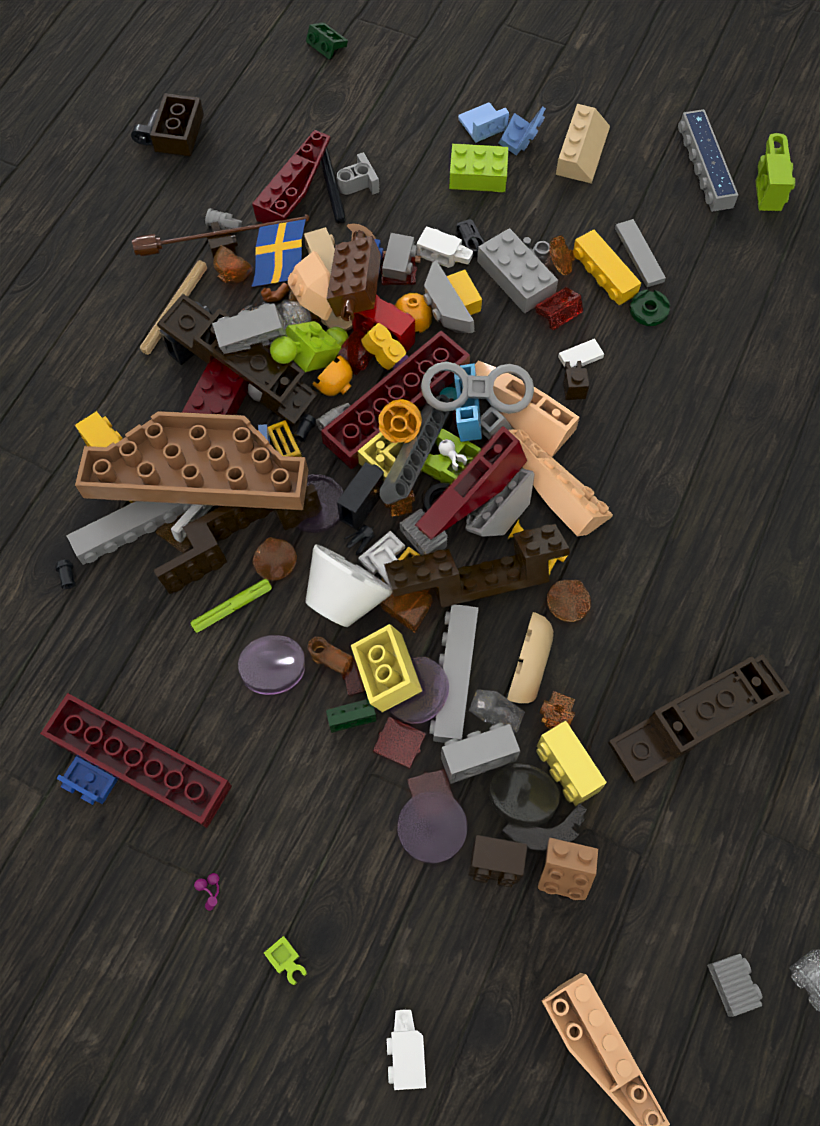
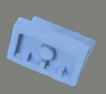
(484, 121)

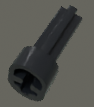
(141, 133)

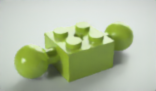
(308, 345)

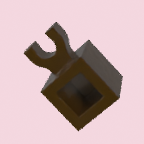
(226, 240)
(575, 382)

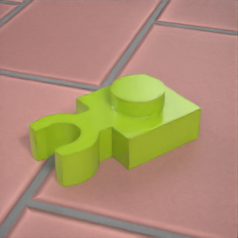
(282, 957)

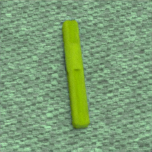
(231, 605)

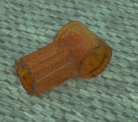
(330, 656)

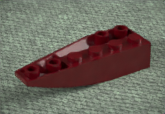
(291, 181)
(476, 484)

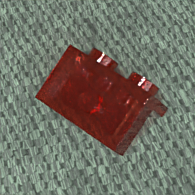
(560, 307)

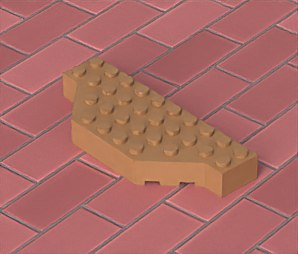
(194, 462)

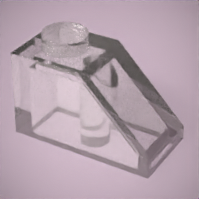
(496, 709)

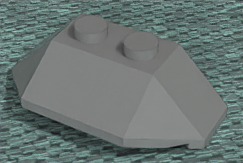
(446, 302)
(504, 509)

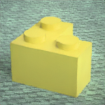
(380, 453)

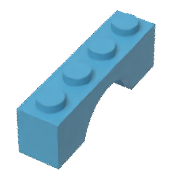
(468, 415)

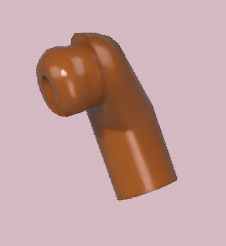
(273, 296)

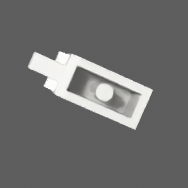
(442, 247)
(407, 1053)

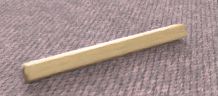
(186, 288)

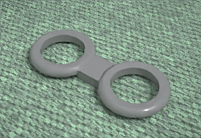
(477, 387)

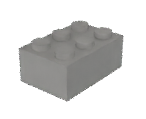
(479, 752)

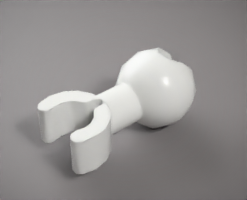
(447, 448)

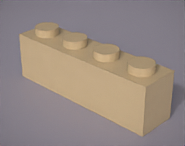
(323, 244)

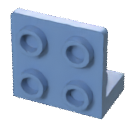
(520, 131)

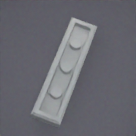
(640, 253)

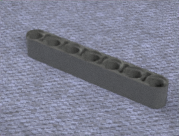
(413, 455)

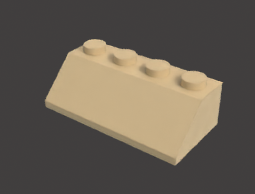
(583, 144)

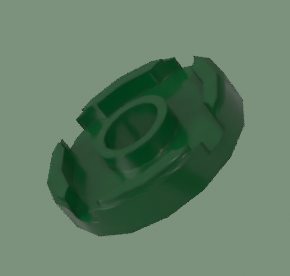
(649, 317)

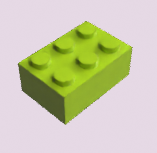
(478, 167)

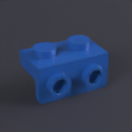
(88, 780)

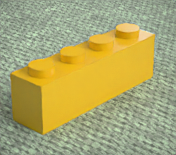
(606, 267)

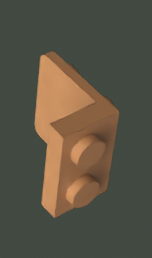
(568, 869)

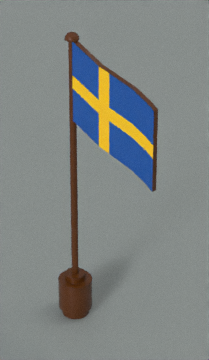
(276, 247)

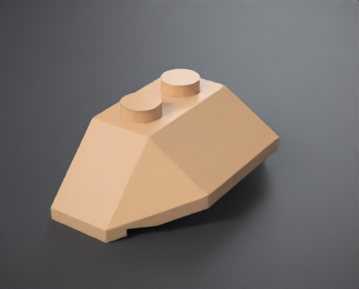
(310, 285)

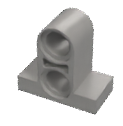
(358, 177)

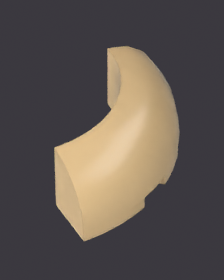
(534, 657)

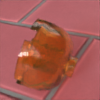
(230, 266)

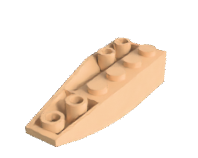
(543, 419)
(562, 491)
(601, 1050)

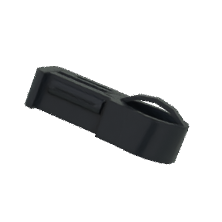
(470, 235)

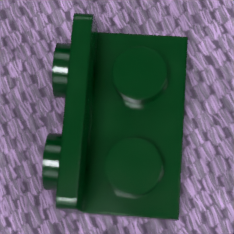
(325, 39)
(351, 715)

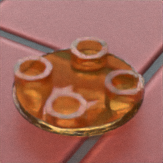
(561, 255)
(274, 559)
(569, 600)

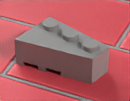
(249, 328)

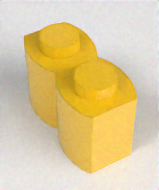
(380, 343)

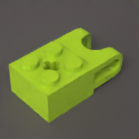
(774, 175)
(441, 466)

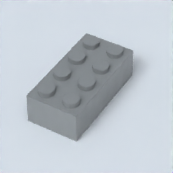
(517, 270)

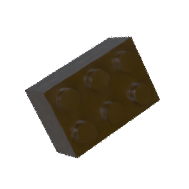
(177, 124)
(497, 861)

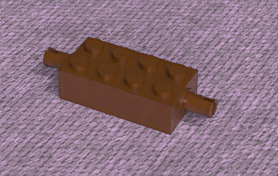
(354, 276)

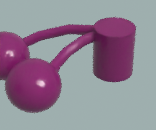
(201, 885)

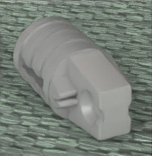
(224, 219)
(325, 419)

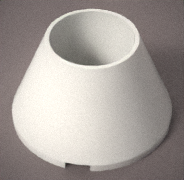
(341, 588)

